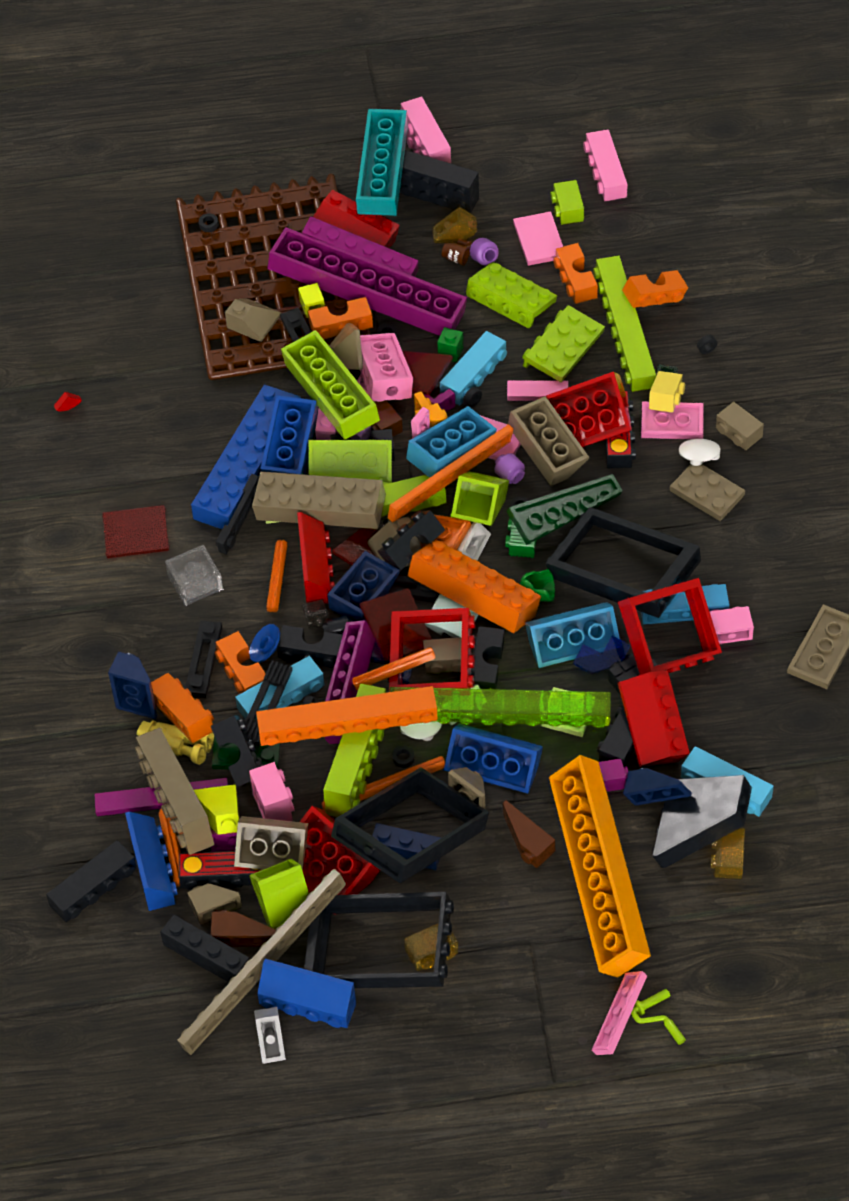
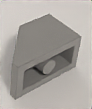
(269, 1035)

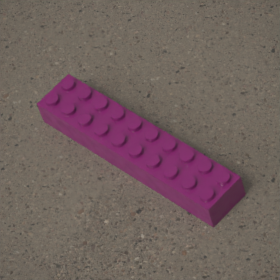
(358, 277)

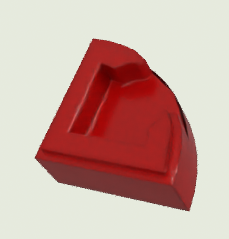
(67, 402)

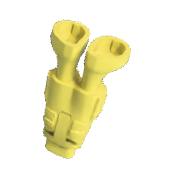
(179, 742)

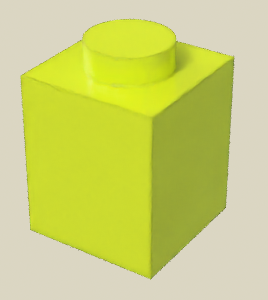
(310, 298)

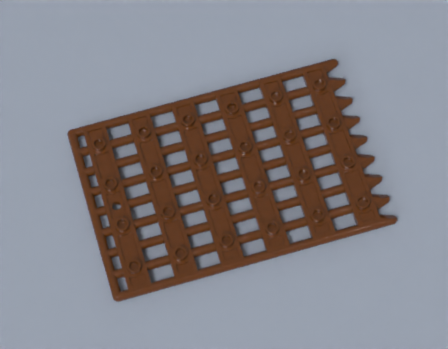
(251, 263)

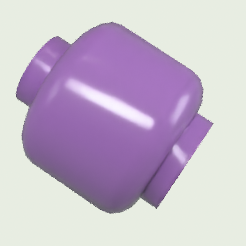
(484, 251)
(509, 468)

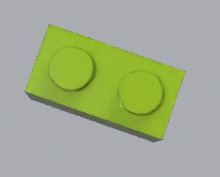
(568, 202)

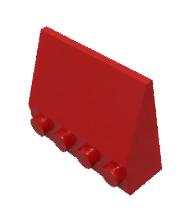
(342, 213)
(593, 408)
(327, 853)

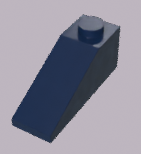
(649, 786)

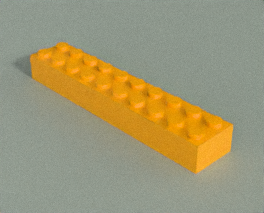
(599, 867)

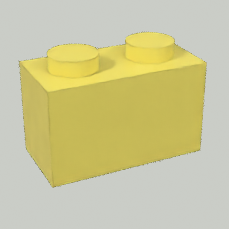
(666, 391)

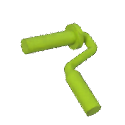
(639, 1007)

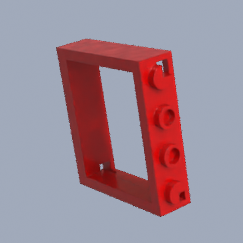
(400, 618)
(701, 618)

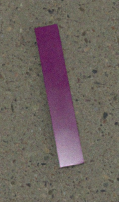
(139, 799)

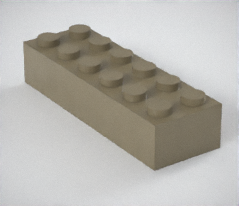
(325, 498)
(173, 791)

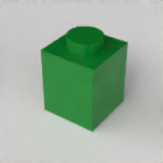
(451, 343)

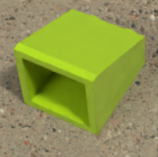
(479, 497)
(280, 891)

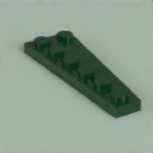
(548, 513)

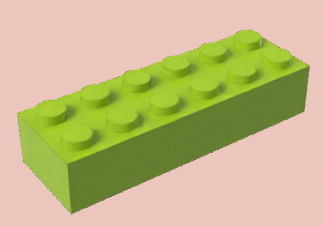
(330, 384)
(352, 765)

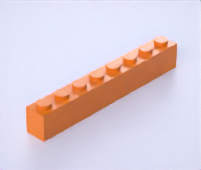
(347, 716)

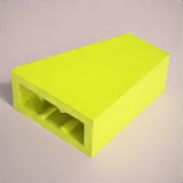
(221, 807)

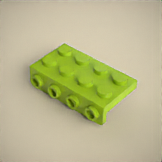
(509, 294)
(563, 343)
(351, 459)

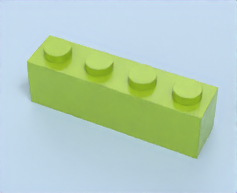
(400, 488)

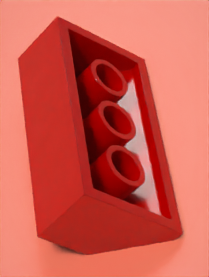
(315, 558)
(653, 719)

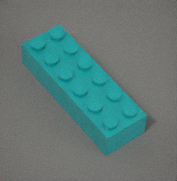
(382, 162)

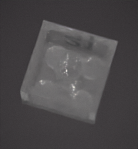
(194, 575)

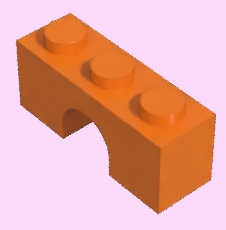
(578, 285)
(667, 289)
(330, 325)
(232, 652)

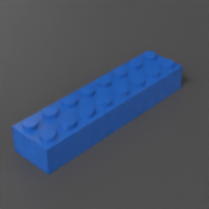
(239, 460)

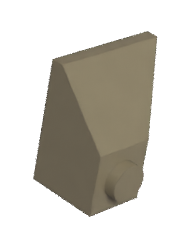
(251, 318)
(348, 347)
(389, 530)
(468, 783)

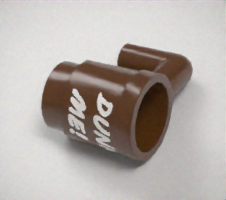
(457, 252)

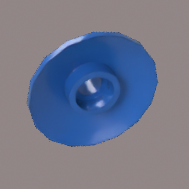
(264, 643)

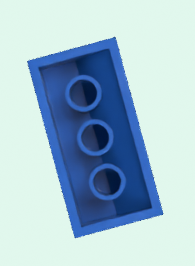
(289, 435)
(494, 756)
(151, 861)
(306, 994)

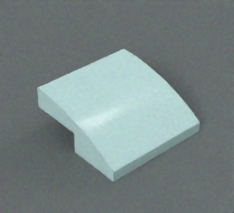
(453, 629)

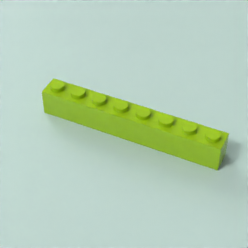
(625, 324)

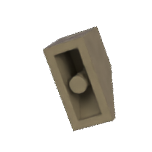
(211, 899)

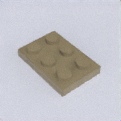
(707, 491)

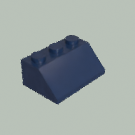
(132, 686)

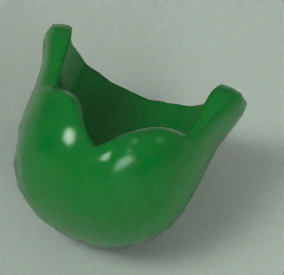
(541, 583)

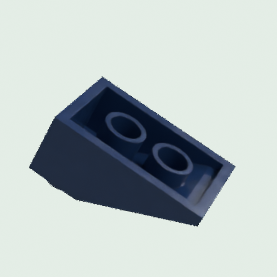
(362, 582)

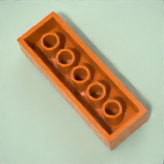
(474, 585)

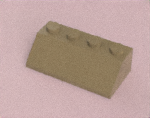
(547, 440)

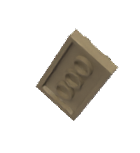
(822, 648)

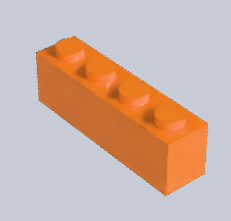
(182, 708)

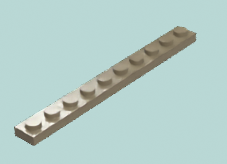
(251, 973)

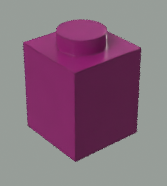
(613, 774)

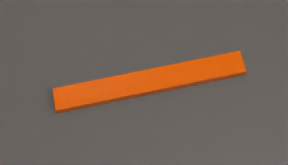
(450, 473)

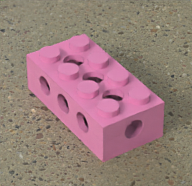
(385, 368)

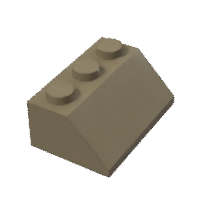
(269, 842)

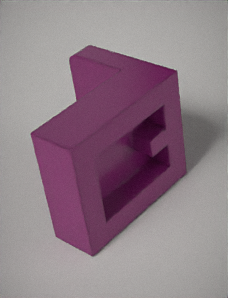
(445, 400)

